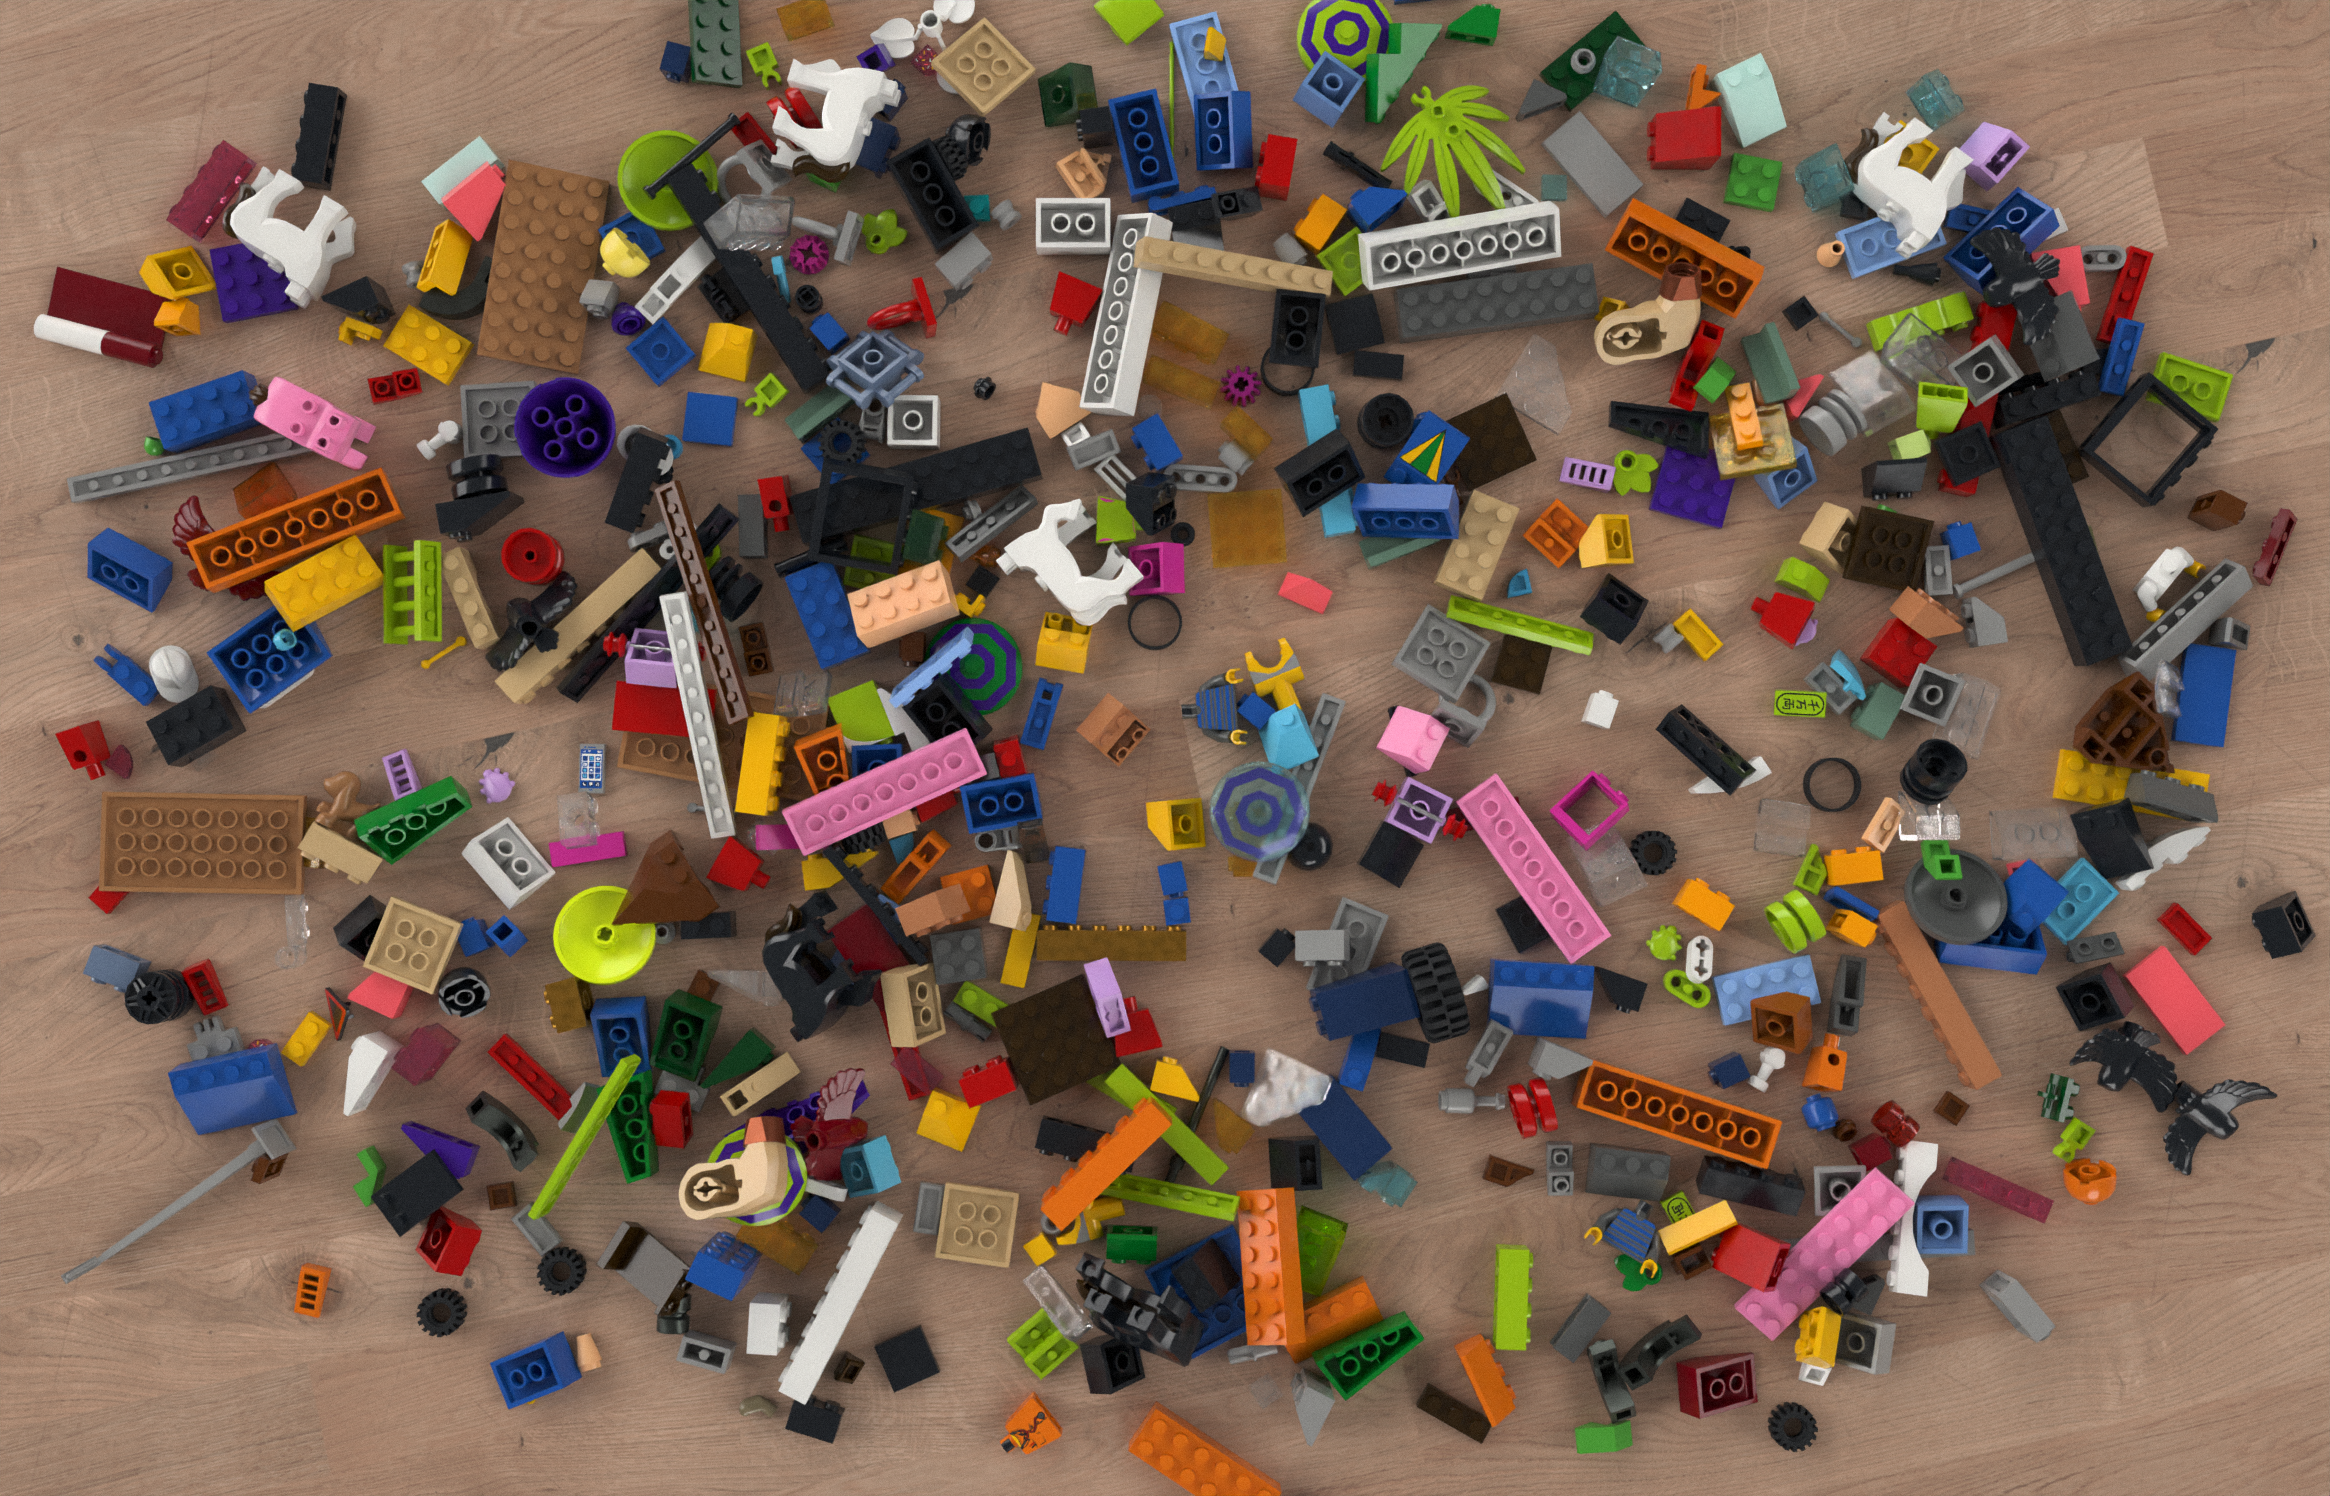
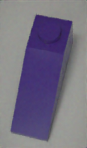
(455, 1152)

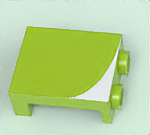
(862, 716)

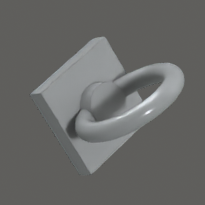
(757, 161)
(843, 236)
(1463, 725)

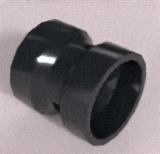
(812, 303)

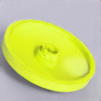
(593, 946)

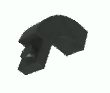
(464, 303)
(505, 1127)
(1654, 1348)
(1611, 1385)

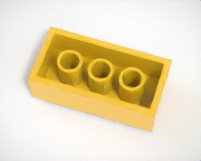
(323, 583)
(761, 764)

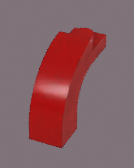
(1694, 364)

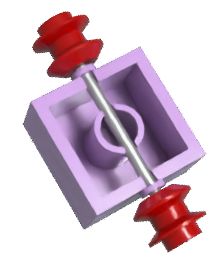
(647, 657)
(1419, 810)

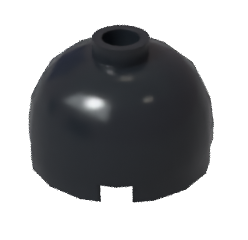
(971, 136)
(1313, 849)
(463, 992)

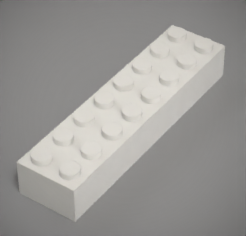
(1460, 245)
(1123, 320)
(837, 1307)

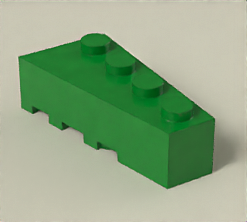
(412, 819)
(632, 1128)
(1367, 1353)

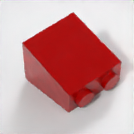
(1685, 139)
(1751, 1257)

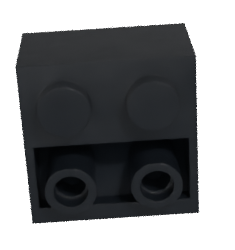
(1152, 501)
(1295, 1162)

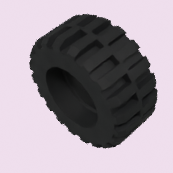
(1437, 992)

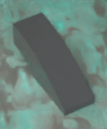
(1847, 996)

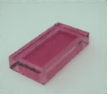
(917, 1070)

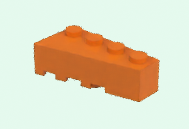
(824, 758)

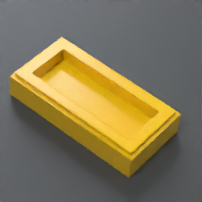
(1697, 635)

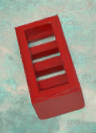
(193, 984)

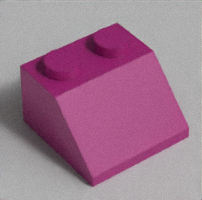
(1161, 566)

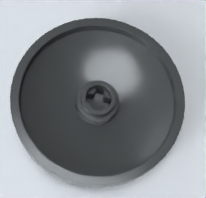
(1957, 909)

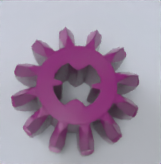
(1249, 390)

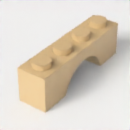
(462, 581)

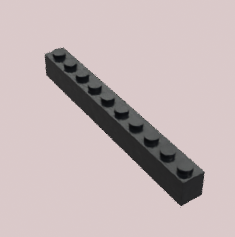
(752, 284)

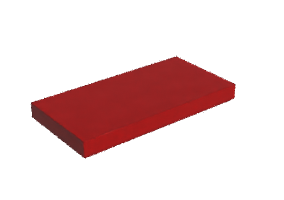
(651, 709)

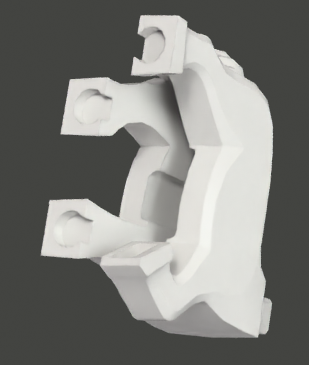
(1056, 569)

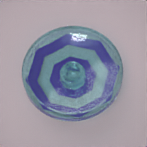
(1259, 811)

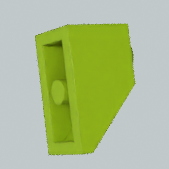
(1802, 579)

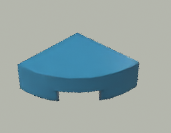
(1519, 585)
(902, 846)

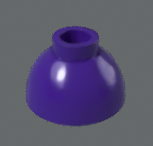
(627, 319)

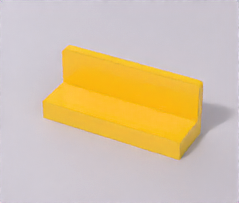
(445, 258)

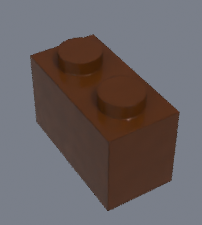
(2218, 510)

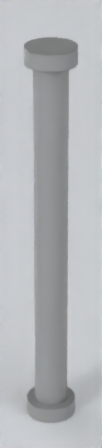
(1959, 590)

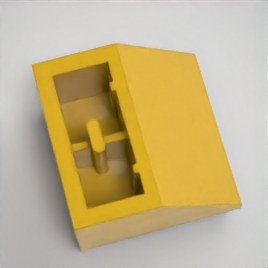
(1063, 643)
(1818, 1337)

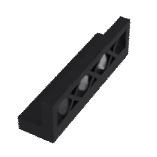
(1704, 750)

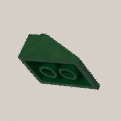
(685, 1034)

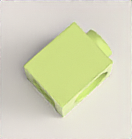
(1910, 446)

